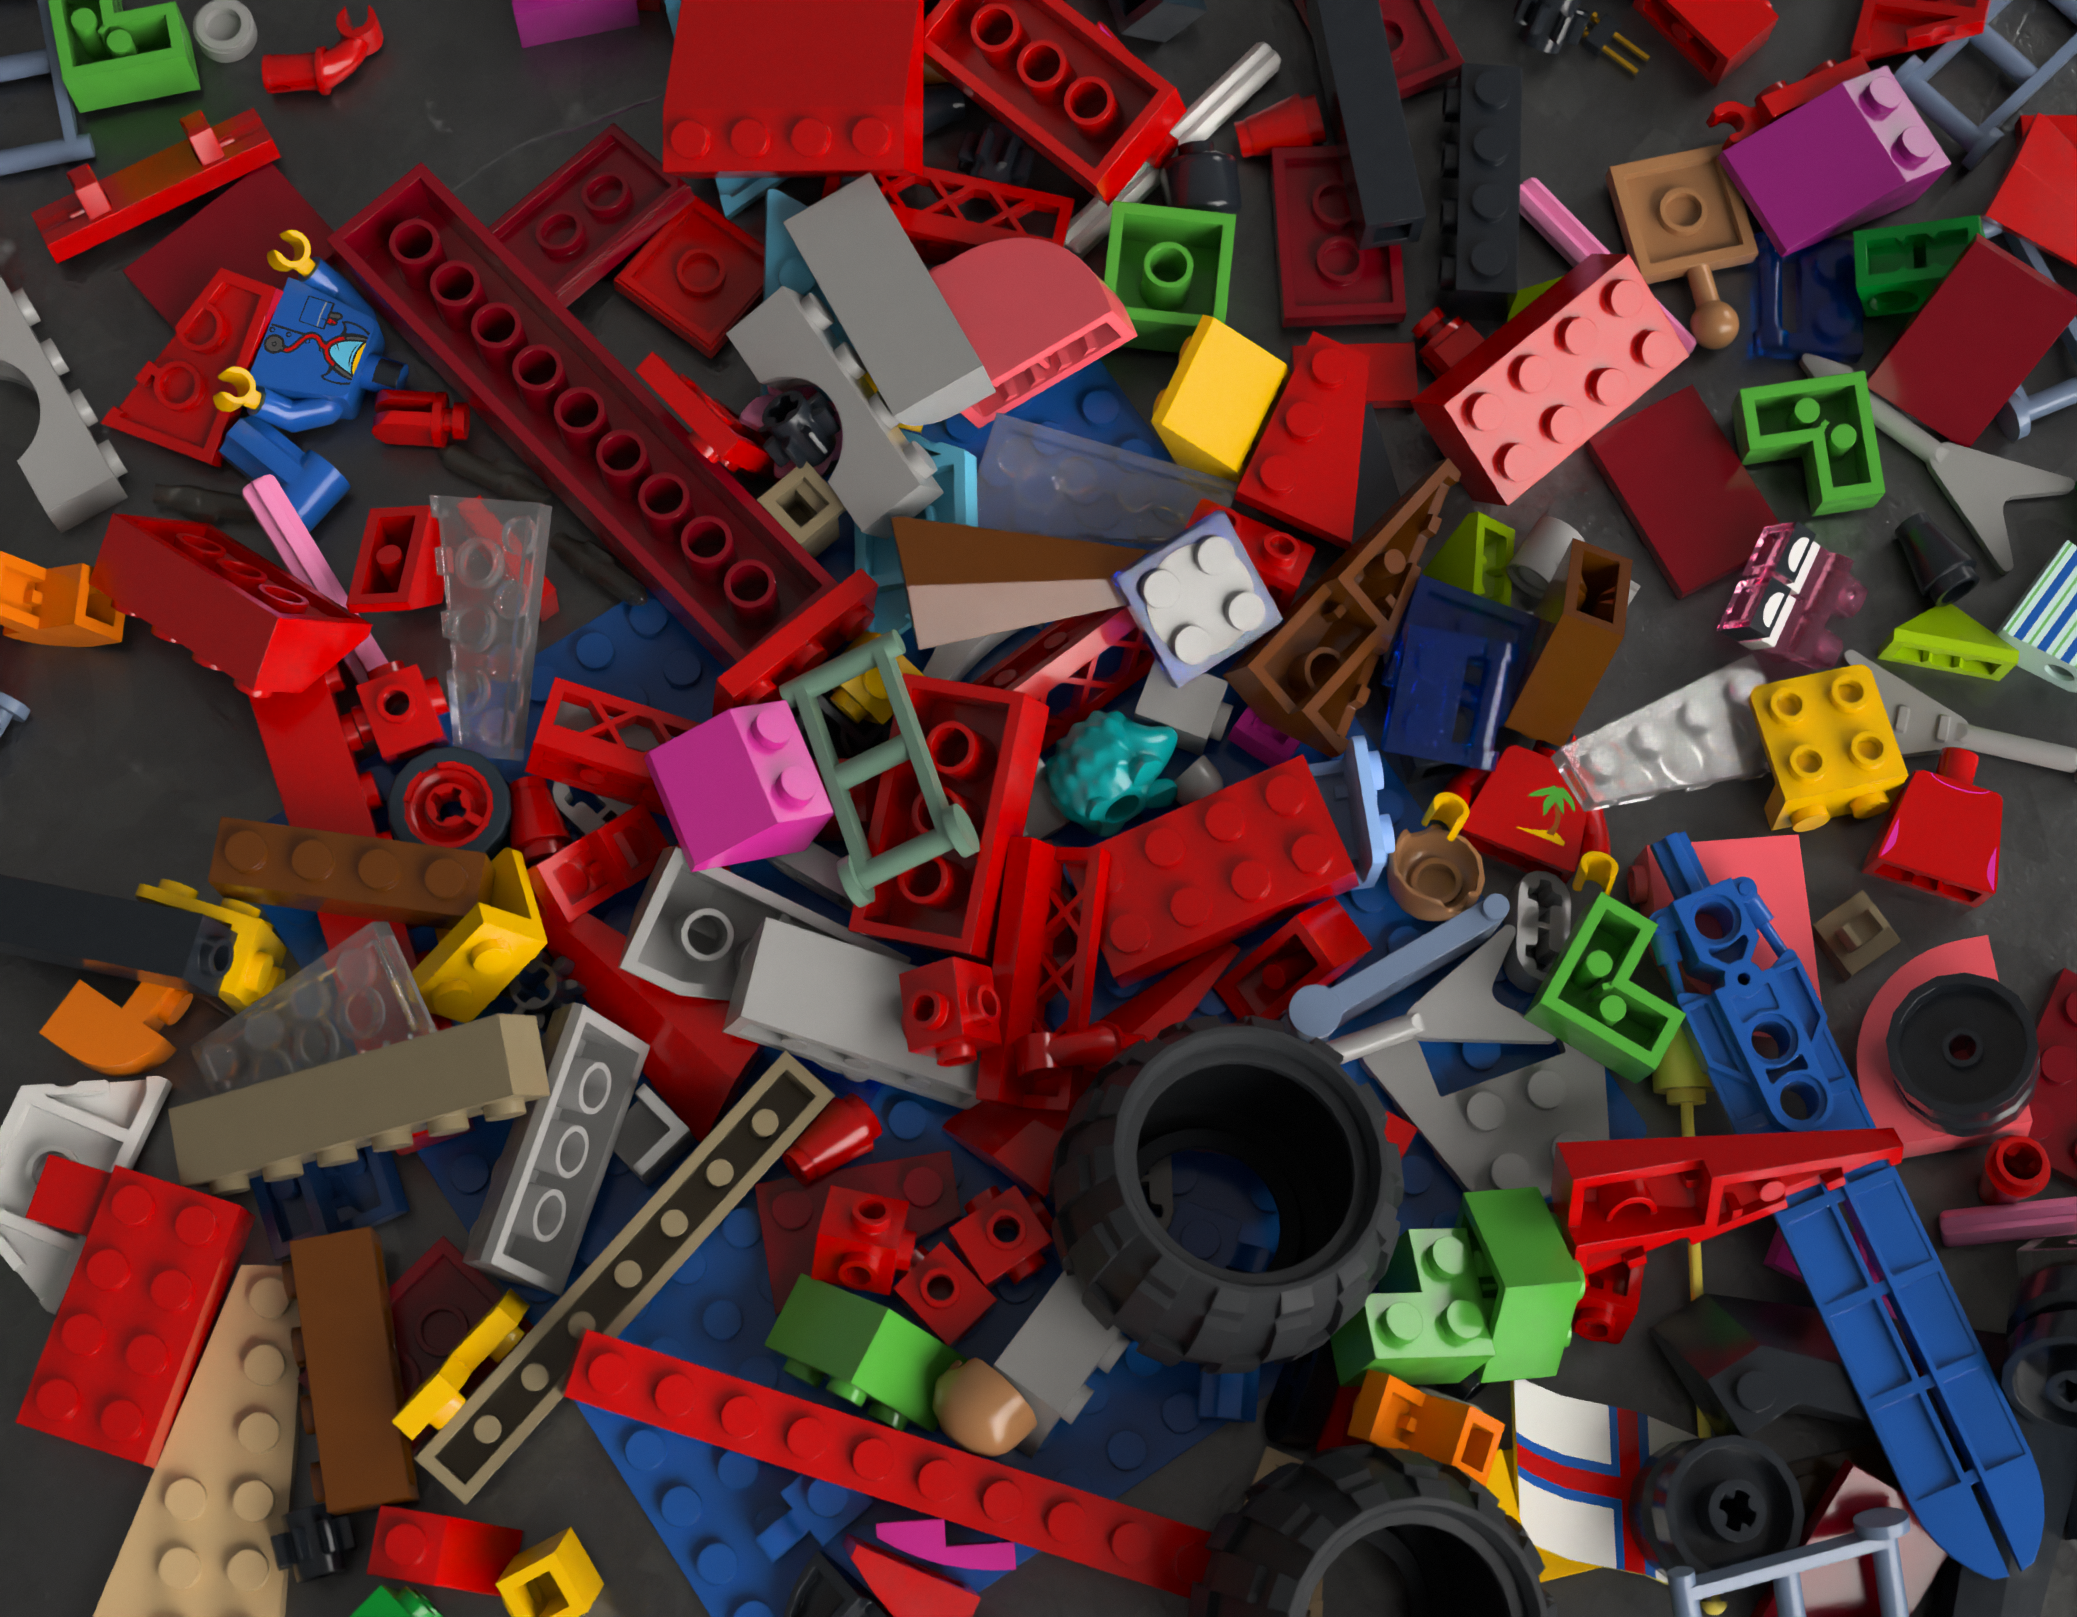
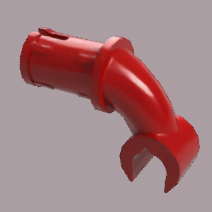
(324, 67)
(1093, 1047)

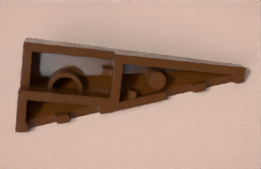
(993, 581)
(1318, 663)

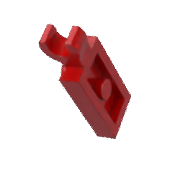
(1782, 98)

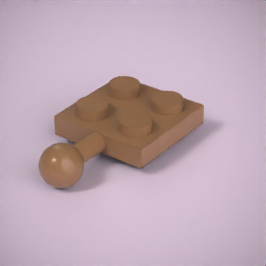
(1683, 221)

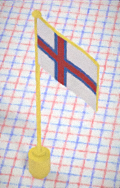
(1582, 1455)

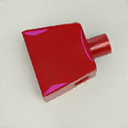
(1941, 833)

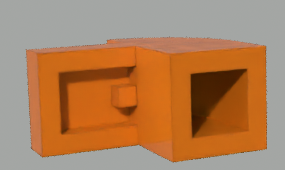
(55, 605)
(117, 1038)
(1402, 1417)

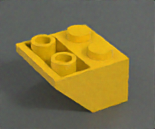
(1219, 401)

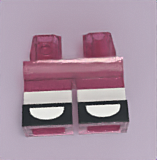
(1790, 597)

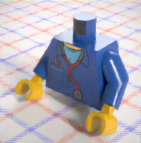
(316, 352)

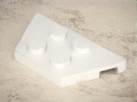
(84, 1123)

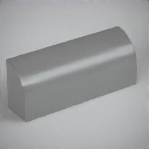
(889, 305)
(837, 1010)

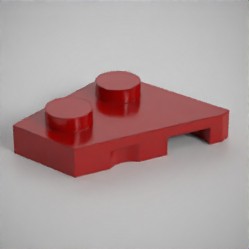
(1909, 25)

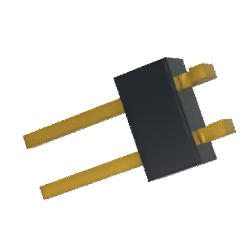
(1603, 34)

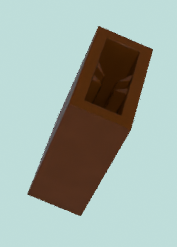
(1573, 643)

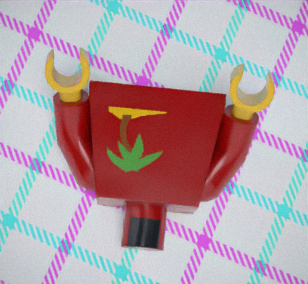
(1527, 818)

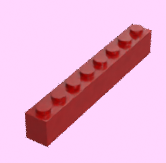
(324, 790)

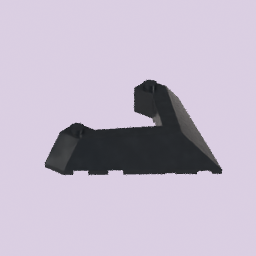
(1767, 1358)

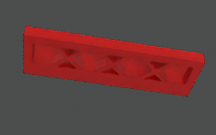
(944, 237)
(1068, 647)
(598, 764)
(1025, 962)

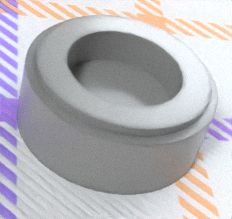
(225, 30)

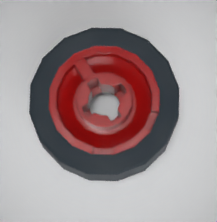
(445, 777)

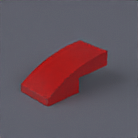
(598, 865)

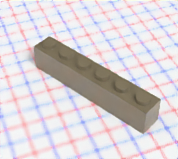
(360, 1102)

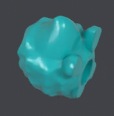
(1110, 771)

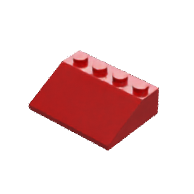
(795, 89)

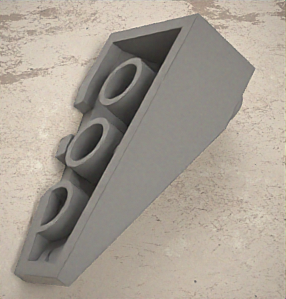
(699, 924)

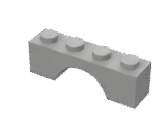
(64, 462)
(878, 469)

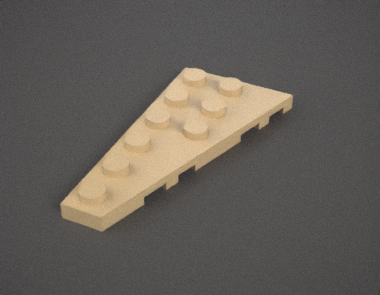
(223, 1473)

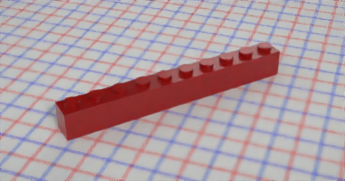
(885, 1463)

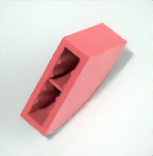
(1029, 317)
(1780, 882)
(1872, 1063)

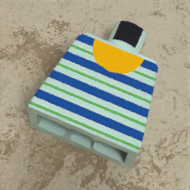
(2046, 621)

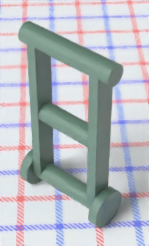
(953, 827)

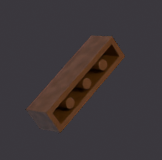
(348, 874)
(351, 1371)

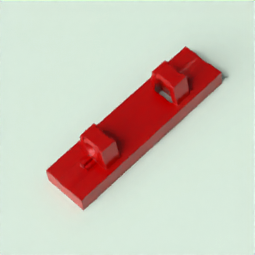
(154, 184)

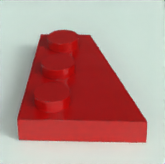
(176, 391)
(715, 425)
(1313, 444)
(799, 645)

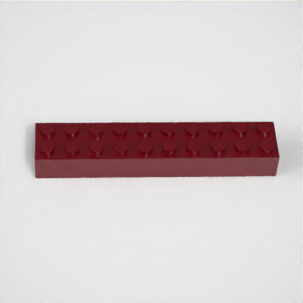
(577, 417)

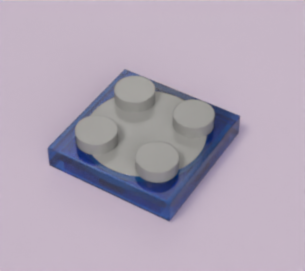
(1197, 598)

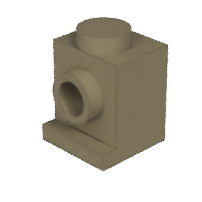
(805, 508)

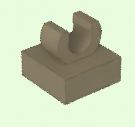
(1854, 935)

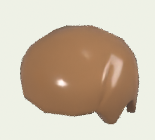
(1433, 875)
(981, 1409)

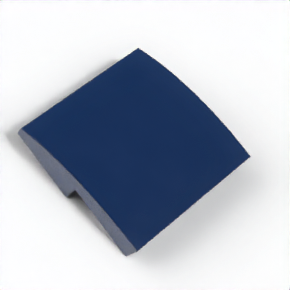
(330, 1199)

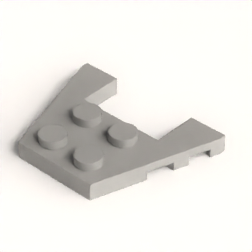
(1501, 1128)

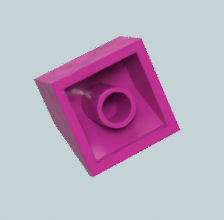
(740, 787)

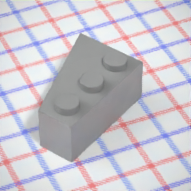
(1056, 1357)

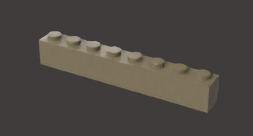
(625, 1275)

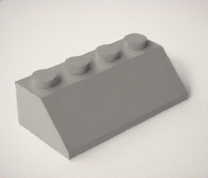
(557, 1153)

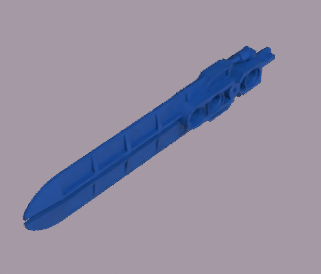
(1847, 1299)

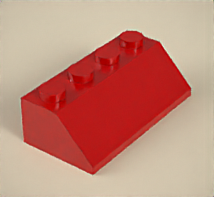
(224, 603)

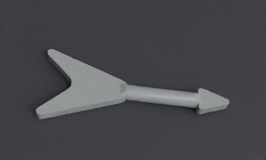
(1970, 479)
(1927, 726)
(1453, 1011)

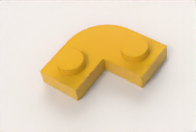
(439, 1395)

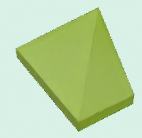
(1476, 558)
(1949, 642)

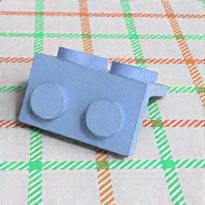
(1351, 798)

